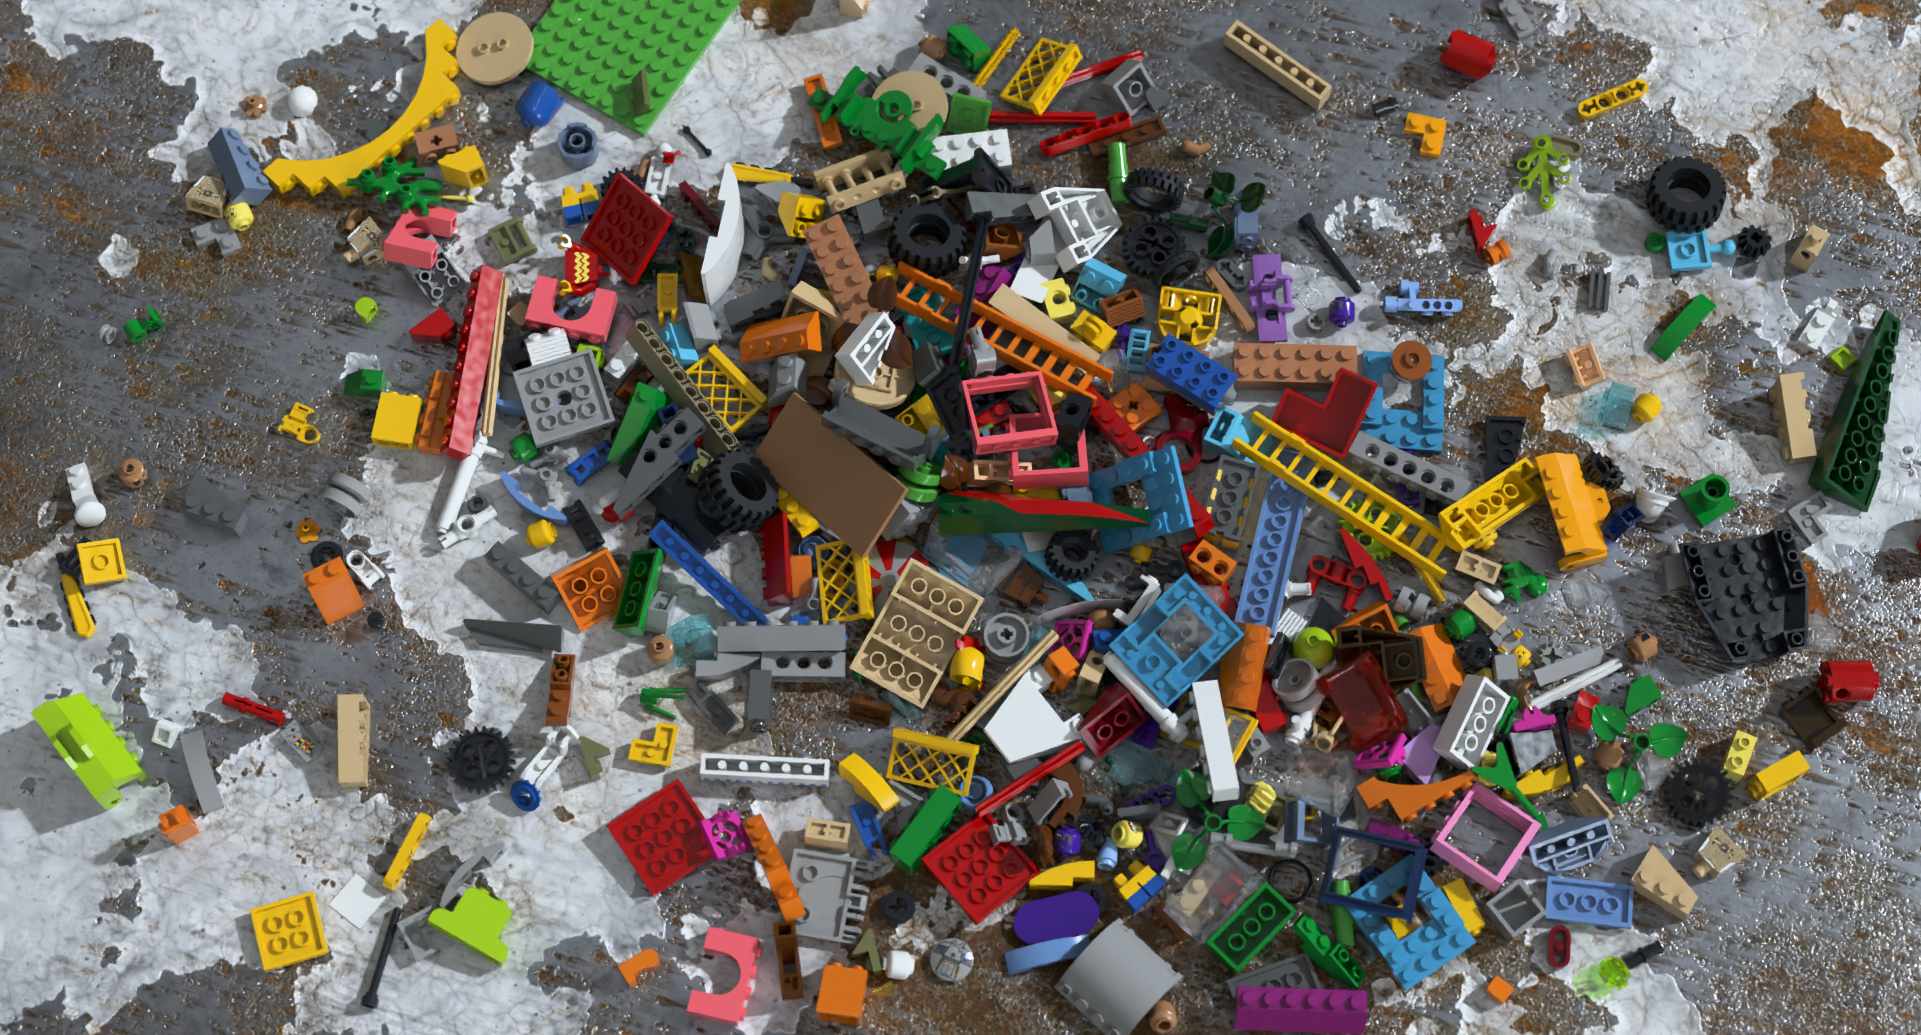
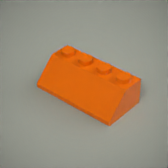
(780, 337)
(1243, 667)
(1442, 667)

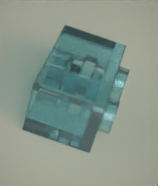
(1617, 417)

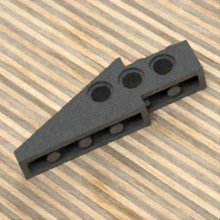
(647, 476)

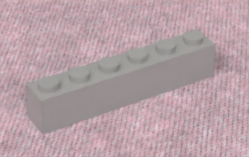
(785, 637)

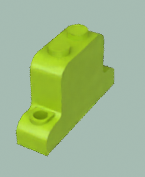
(476, 923)

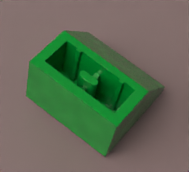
(967, 47)

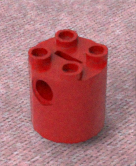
(1469, 54)
(1847, 681)

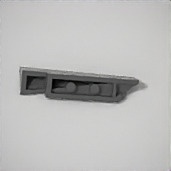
(998, 207)
(516, 635)

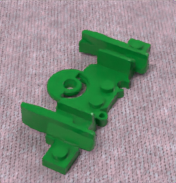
(865, 117)

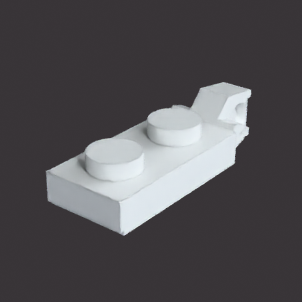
(1818, 326)

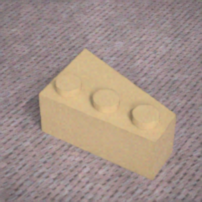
(1662, 884)

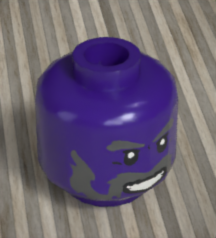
(1341, 312)
(1067, 841)

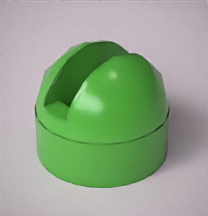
(1401, 621)

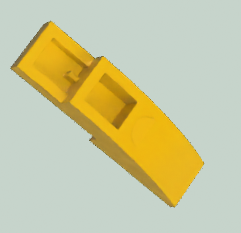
(1536, 784)

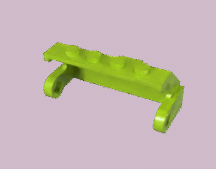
(89, 746)

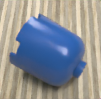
(538, 104)

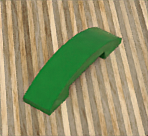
(1682, 327)

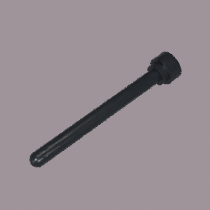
(1308, 222)
(1560, 709)
(370, 998)

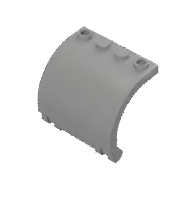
(1264, 841)
(1117, 980)

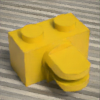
(1093, 332)

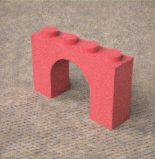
(415, 251)
(592, 326)
(730, 1006)

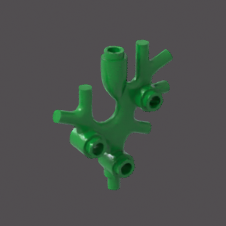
(406, 193)

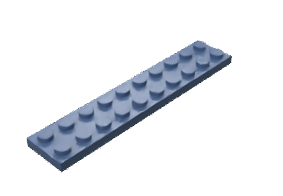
(1273, 547)

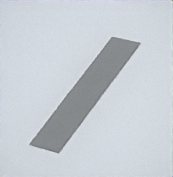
(1570, 665)

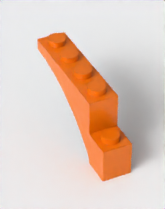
(1411, 799)
(774, 867)

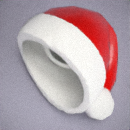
(605, 507)

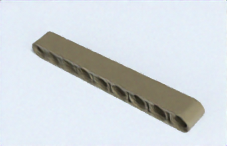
(680, 386)

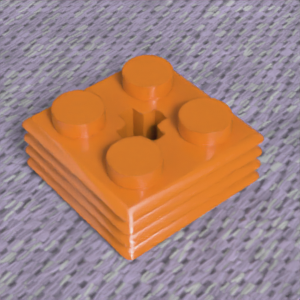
(1137, 396)

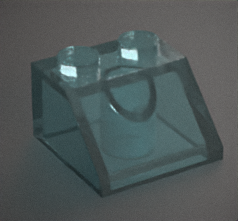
(694, 640)

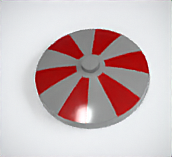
(886, 565)

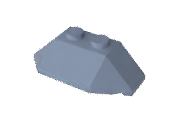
(1570, 844)

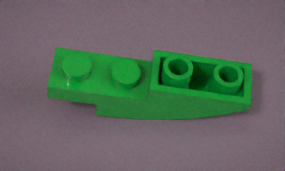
(1328, 956)

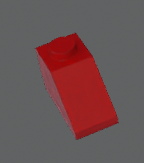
(434, 329)
(1580, 716)

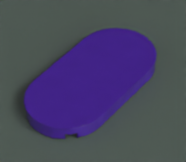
(1056, 917)

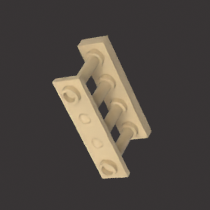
(854, 168)

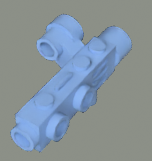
(1426, 306)

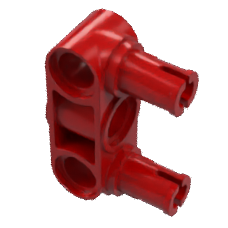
(1339, 575)

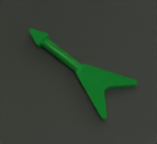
(1503, 776)

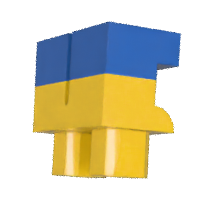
(572, 204)
(1140, 888)

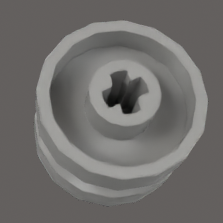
(344, 495)
(1006, 626)
(1298, 685)

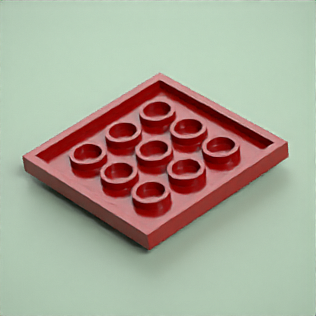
(626, 228)
(663, 837)
(976, 871)

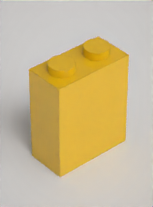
(397, 420)

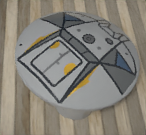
(951, 959)

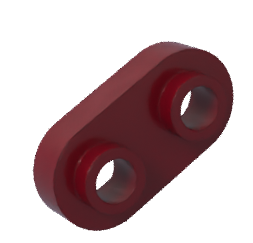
(1559, 948)

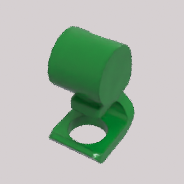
(137, 330)

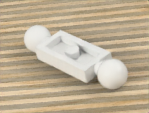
(658, 174)

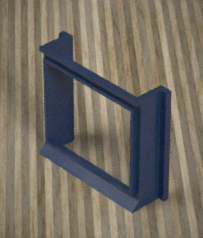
(1407, 912)

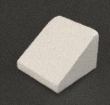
(165, 733)

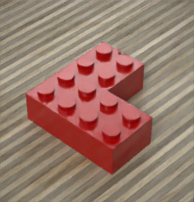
(1332, 423)

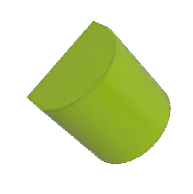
(366, 309)

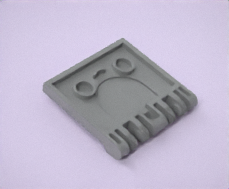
(825, 891)

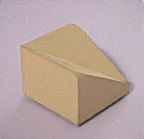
(517, 315)

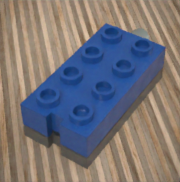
(1192, 375)

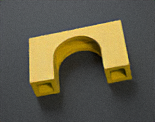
(1462, 902)

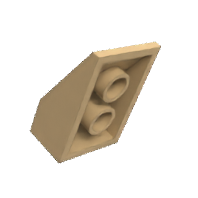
(809, 299)

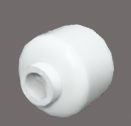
(898, 964)

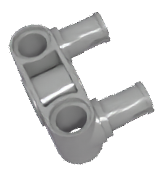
(980, 357)

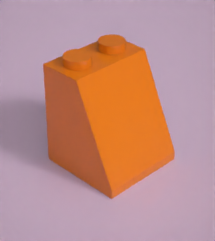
(333, 590)
(842, 994)

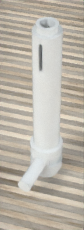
(462, 480)
(1168, 721)
(1302, 722)

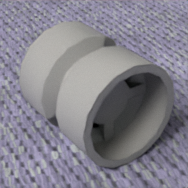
(1411, 603)

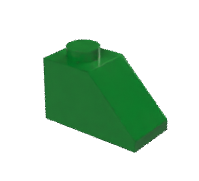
(365, 383)
(1640, 695)

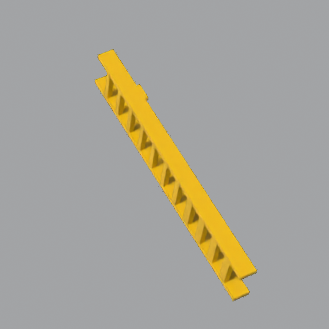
(1374, 530)

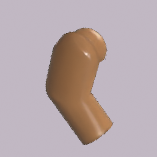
(1194, 149)

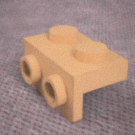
(1585, 366)

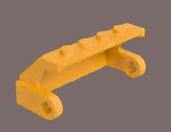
(1576, 509)

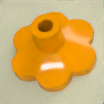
(308, 534)

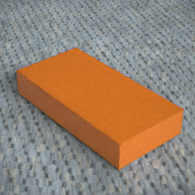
(801, 575)

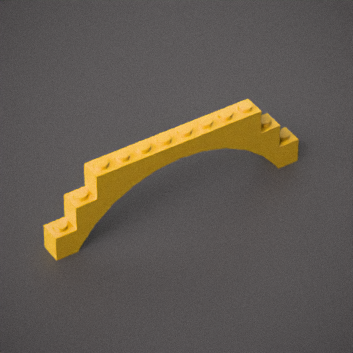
(430, 102)

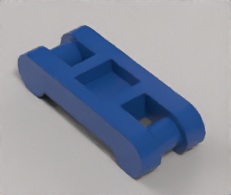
(591, 463)

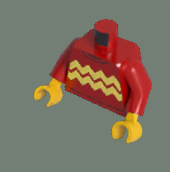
(581, 269)

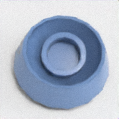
(807, 546)
(979, 790)

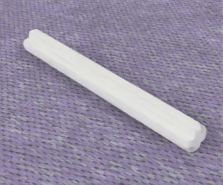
(1576, 683)

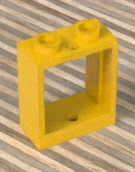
(1777, 776)

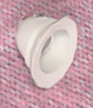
(1652, 504)

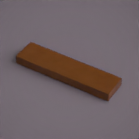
(1134, 135)

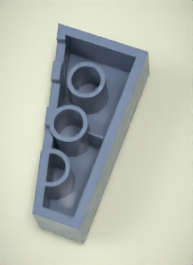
(238, 168)

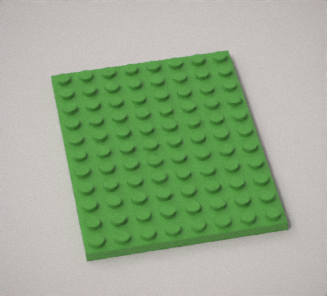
(602, 44)

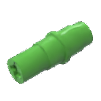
(1117, 172)
(1340, 917)

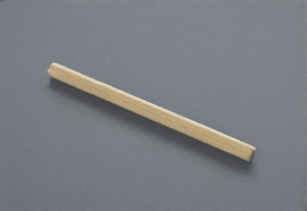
(494, 362)
(997, 692)

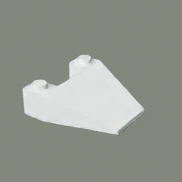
(1082, 218)
(1028, 725)

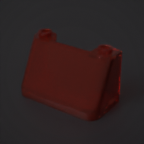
(1364, 701)

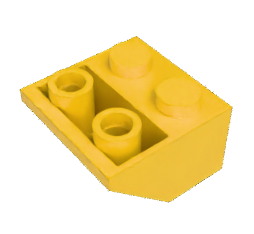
(464, 168)
(800, 212)
(921, 416)

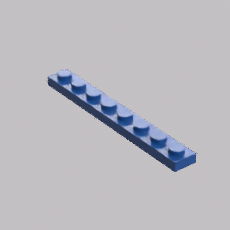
(706, 574)

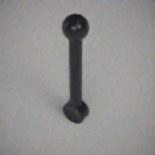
(686, 130)

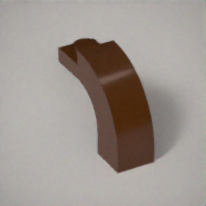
(1072, 806)
(788, 960)

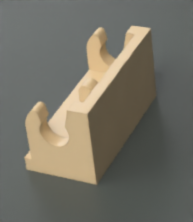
(1478, 567)
(1484, 614)
(1588, 804)
(827, 835)

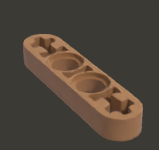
(1229, 300)

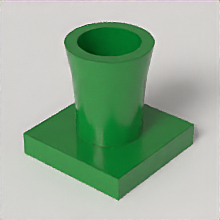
(1708, 499)

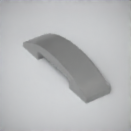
(201, 772)
(489, 854)

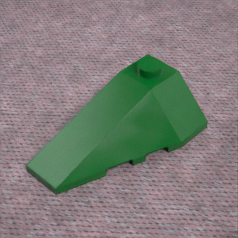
(637, 421)

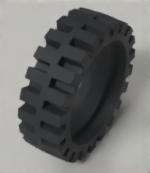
(1157, 180)

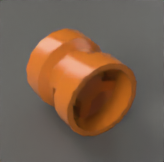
(1496, 252)

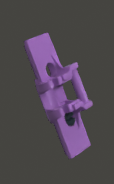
(1263, 301)

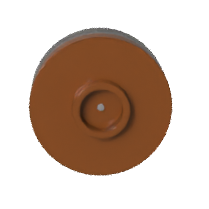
(1410, 362)

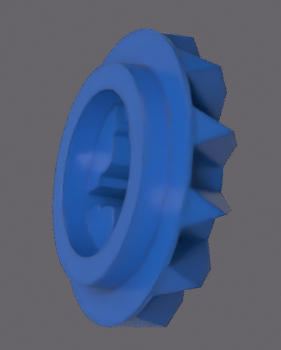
(524, 802)

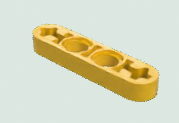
(1610, 97)
(407, 851)

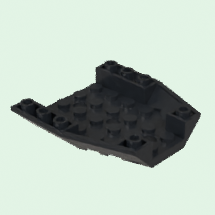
(1769, 577)

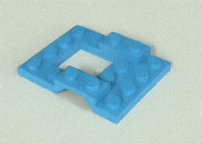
(1406, 428)
(1163, 493)
(1155, 661)
(1426, 947)

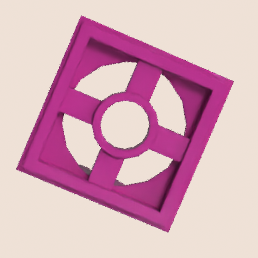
(1062, 626)
(1533, 722)
(1369, 758)
(731, 850)

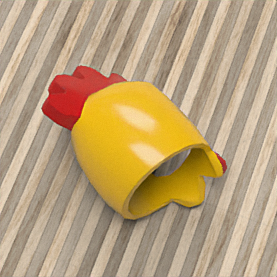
(968, 662)

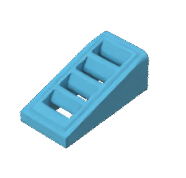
(1138, 334)

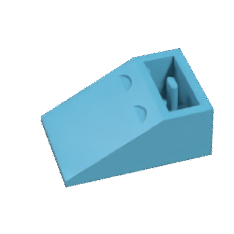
(1229, 425)

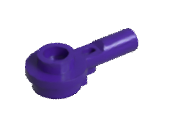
(1122, 335)
(1154, 858)

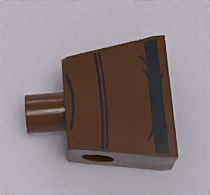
(1023, 587)

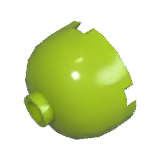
(1313, 645)

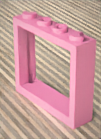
(1502, 809)

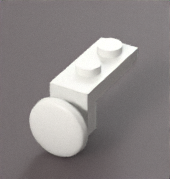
(89, 510)
(550, 755)

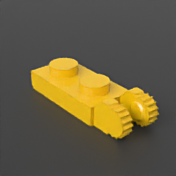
(667, 296)

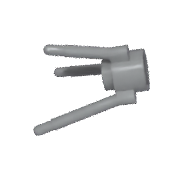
(1324, 856)

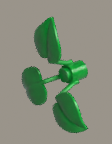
(1666, 741)
(1243, 821)

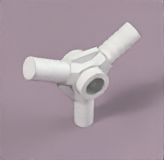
(964, 261)

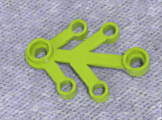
(1543, 169)

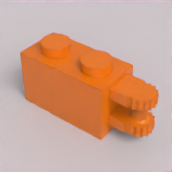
(178, 824)

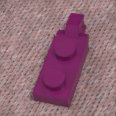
(1381, 828)

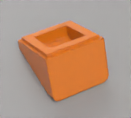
(1498, 990)

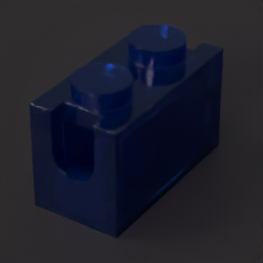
(1617, 524)

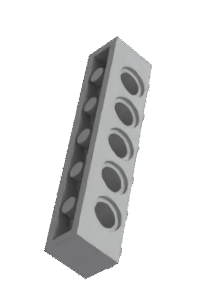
(1422, 469)

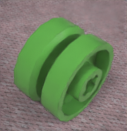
(922, 482)

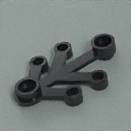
(1159, 569)

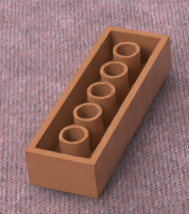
(841, 268)
(1290, 365)

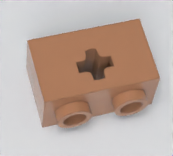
(428, 139)

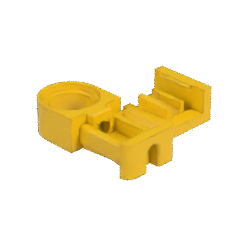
(297, 422)

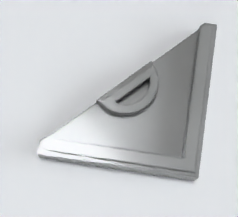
(907, 803)

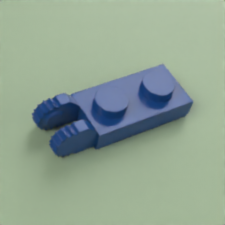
(868, 827)

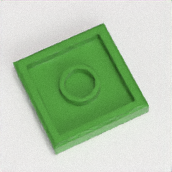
(968, 114)

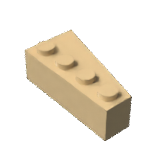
(1793, 418)
(352, 740)

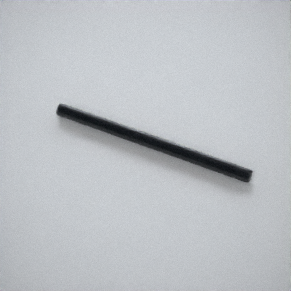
(969, 293)

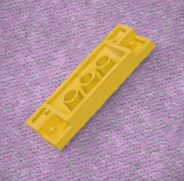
(1491, 505)

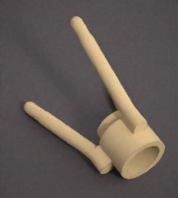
(1325, 739)

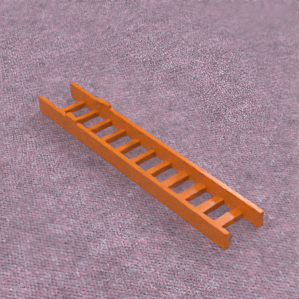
(1024, 364)

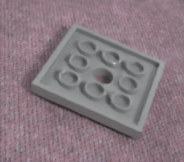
(571, 375)

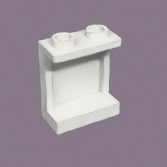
(1144, 602)

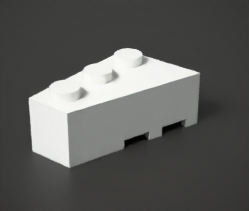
(865, 347)

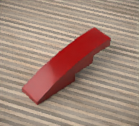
(1359, 557)

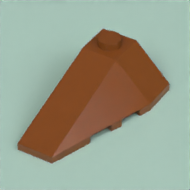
(1001, 239)

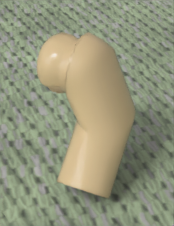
(768, 272)

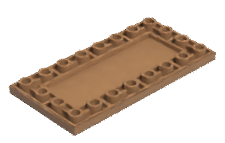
(830, 475)

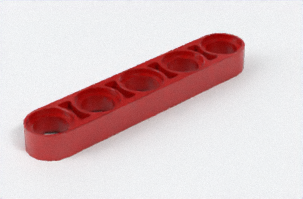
(1085, 134)

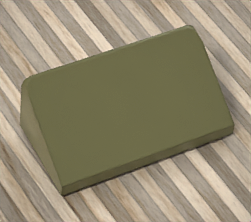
(640, 93)

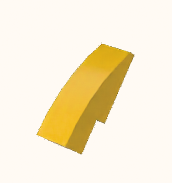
(867, 782)
(1063, 876)

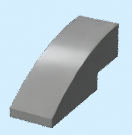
(726, 666)

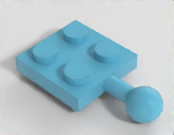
(1692, 251)

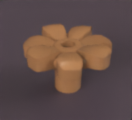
(254, 105)

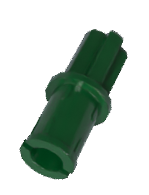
(1189, 221)

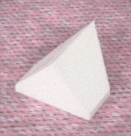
(1166, 829)

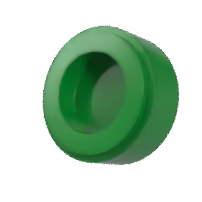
(1654, 243)
(1061, 459)

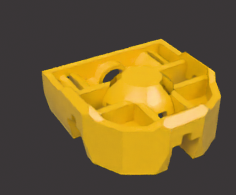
(1185, 316)

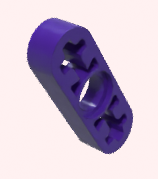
(1150, 795)

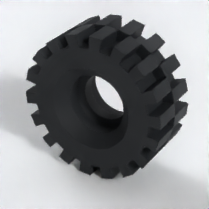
(1075, 542)

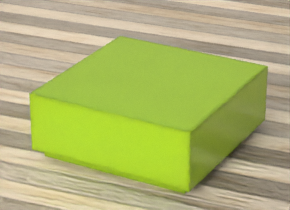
(1842, 359)

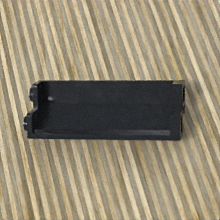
(680, 503)

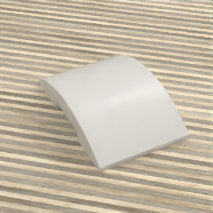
(724, 251)

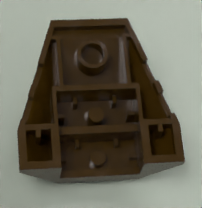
(1397, 653)

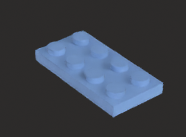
(1589, 902)

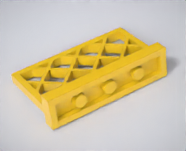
(1052, 80)
(739, 381)
(862, 582)
(936, 743)

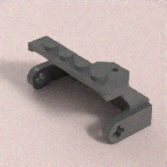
(878, 431)

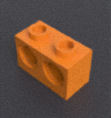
(1215, 559)
(1061, 668)

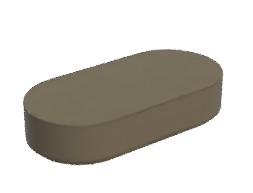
(1567, 145)

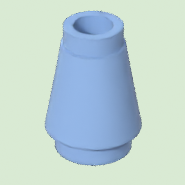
(1108, 855)

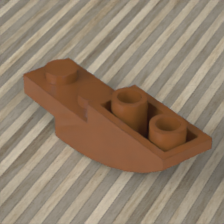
(561, 690)

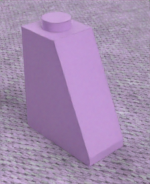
(1420, 756)

